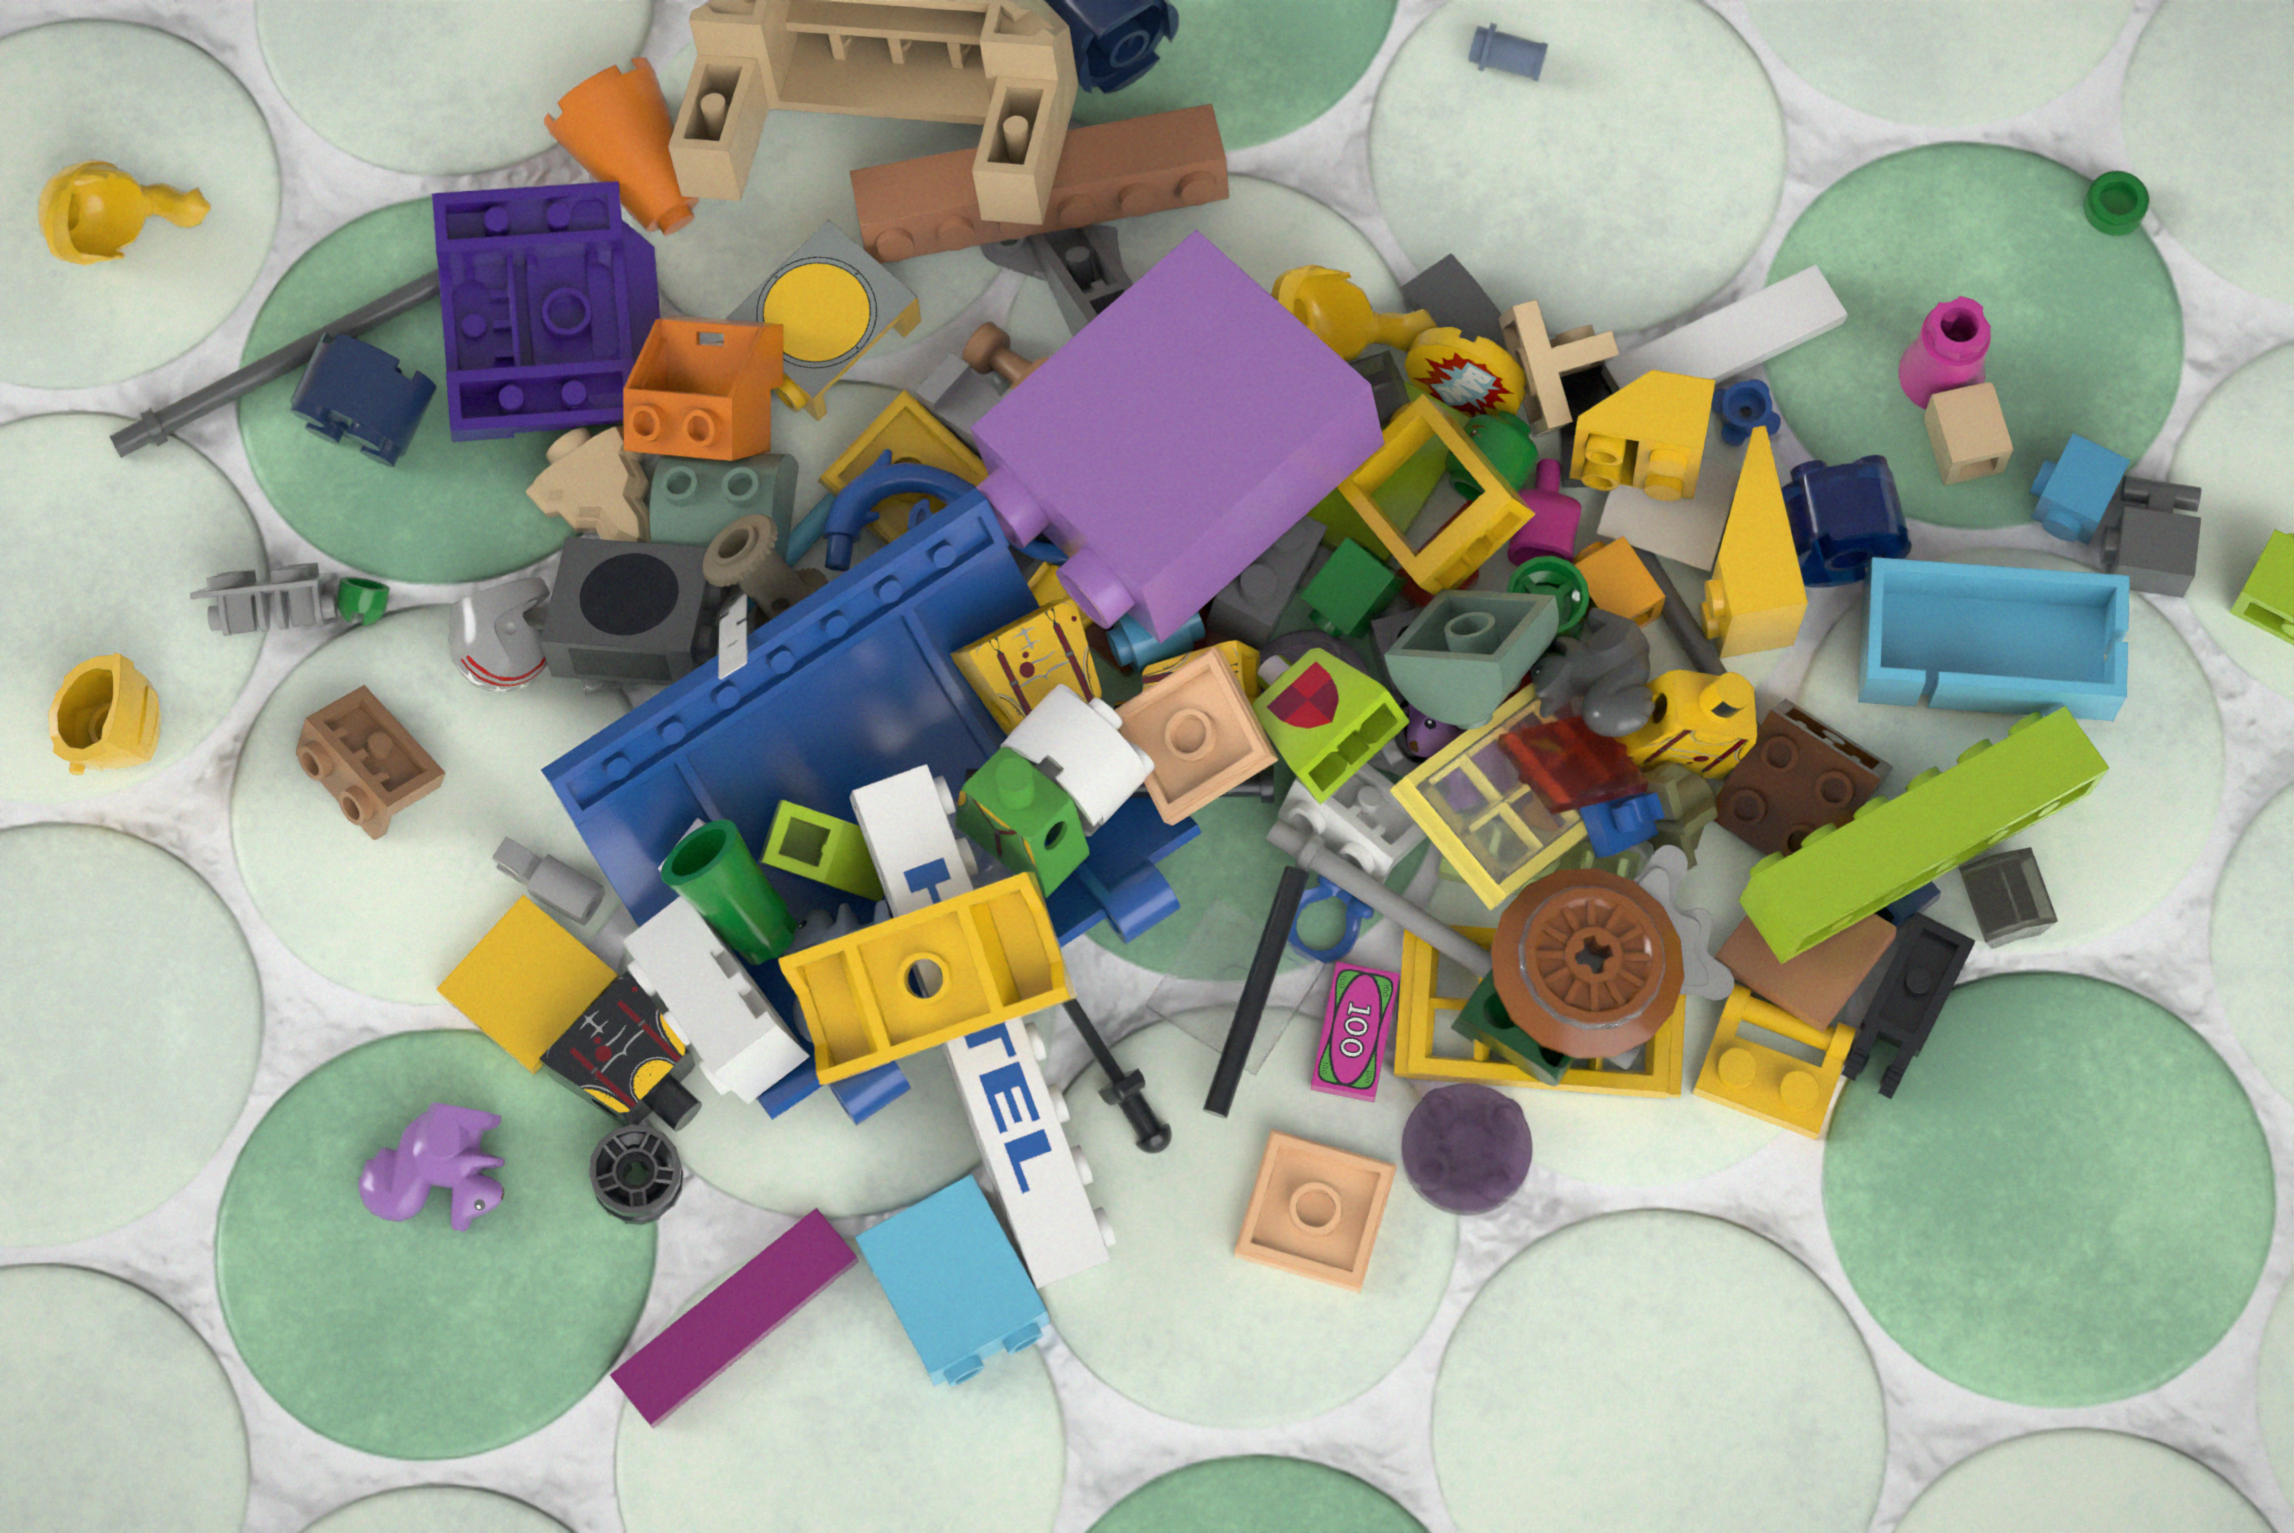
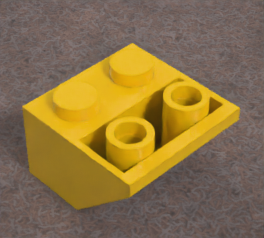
(1646, 436)

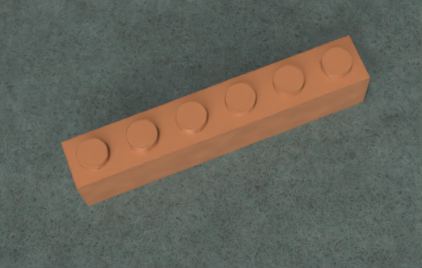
(1100, 177)

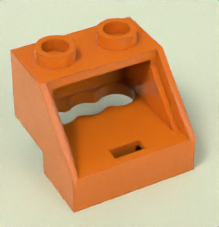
(704, 396)

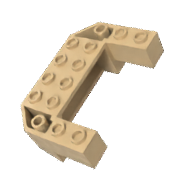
(888, 59)

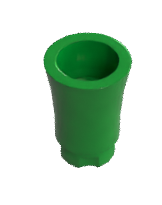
(730, 891)

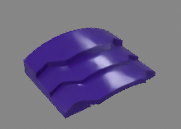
(540, 306)

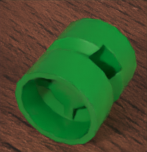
(1560, 578)

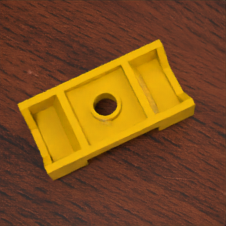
(994, 962)

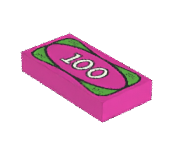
(1355, 1032)

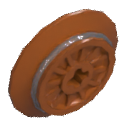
(1565, 1002)

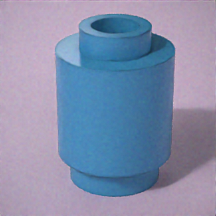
(1137, 647)

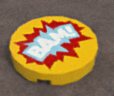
(1464, 373)

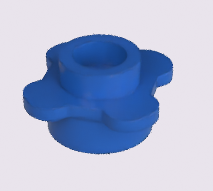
(1750, 395)

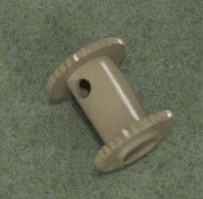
(746, 557)

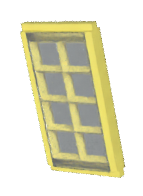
(1482, 814)

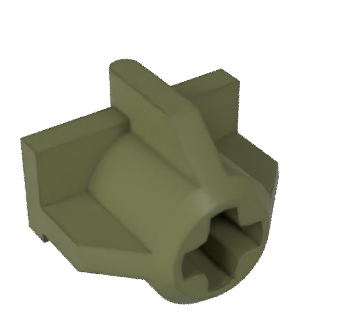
(1687, 807)

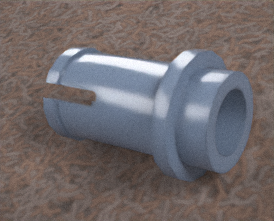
(1507, 52)

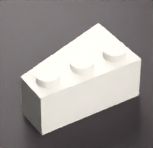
(713, 1002)

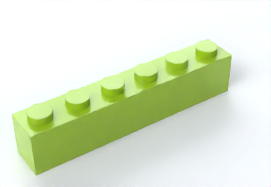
(1921, 833)

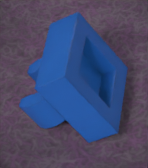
(1621, 822)

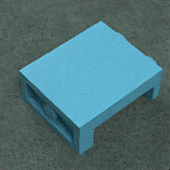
(954, 1282)

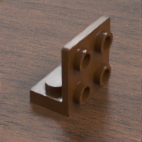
(1796, 782)

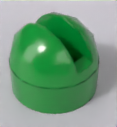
(363, 597)

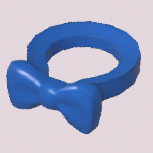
(1354, 914)

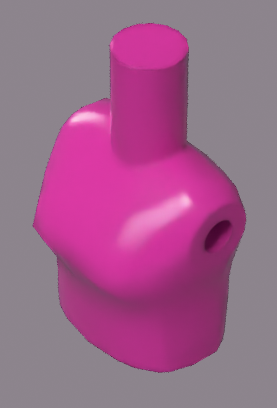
(1555, 519)

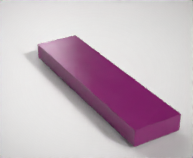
(734, 1318)

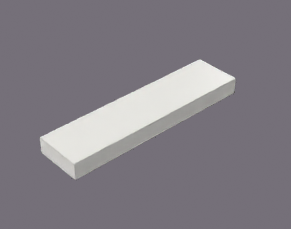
(1738, 333)

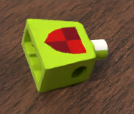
(1324, 717)

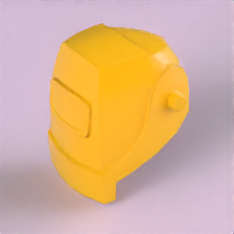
(105, 716)

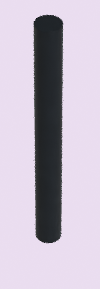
(1256, 992)

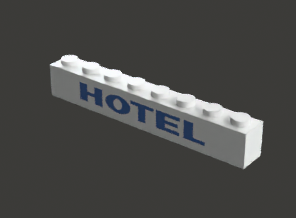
(997, 1067)

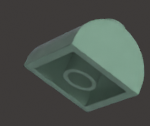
(702, 496)
(1470, 652)

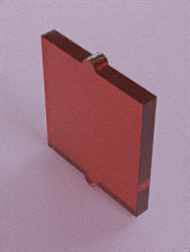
(1571, 764)

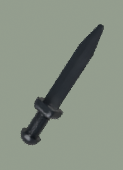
(1123, 1088)

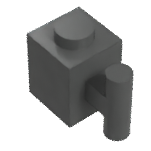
(2153, 542)

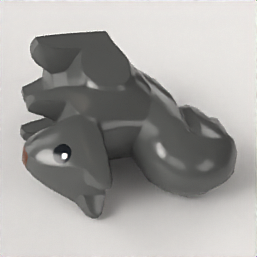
(1605, 671)

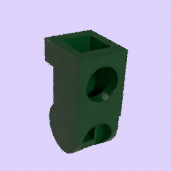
(1489, 1023)

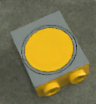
(832, 312)

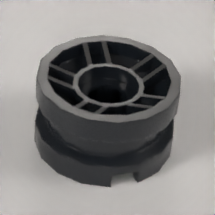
(613, 1162)

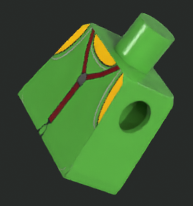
(1012, 812)

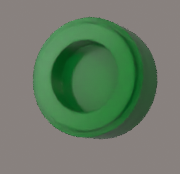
(2116, 203)

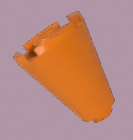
(622, 133)

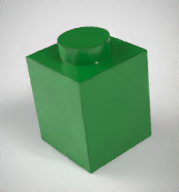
(1352, 590)

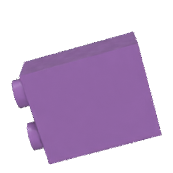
(1174, 440)

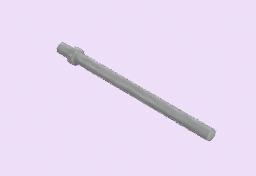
(1314, 855)

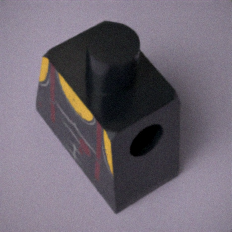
(625, 1059)

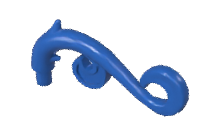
(882, 480)

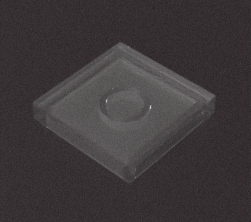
(1210, 975)

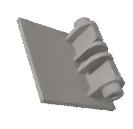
(236, 605)

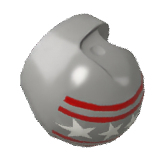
(492, 639)

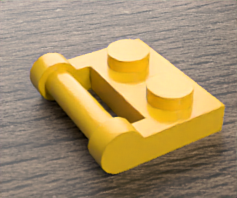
(1766, 1080)

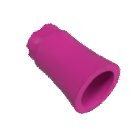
(1946, 351)

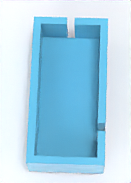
(1994, 638)

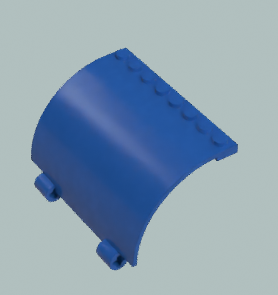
(825, 705)

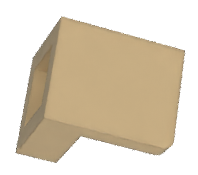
(1968, 433)

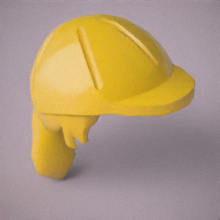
(98, 210)
(1342, 313)

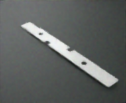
(735, 656)

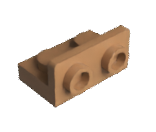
(366, 760)

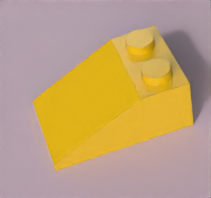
(1757, 579)

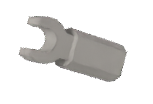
(550, 881)

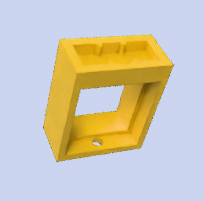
(1473, 534)

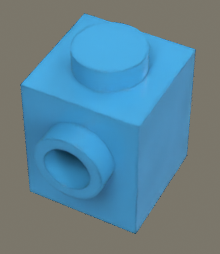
(2077, 489)

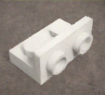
(1358, 822)

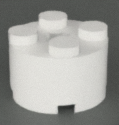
(1082, 753)

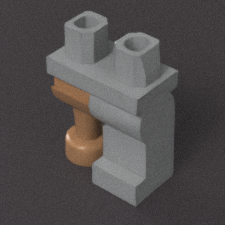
(962, 398)

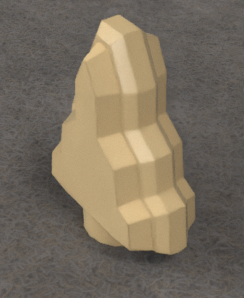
(595, 486)

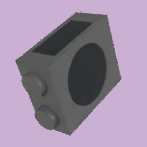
(630, 612)

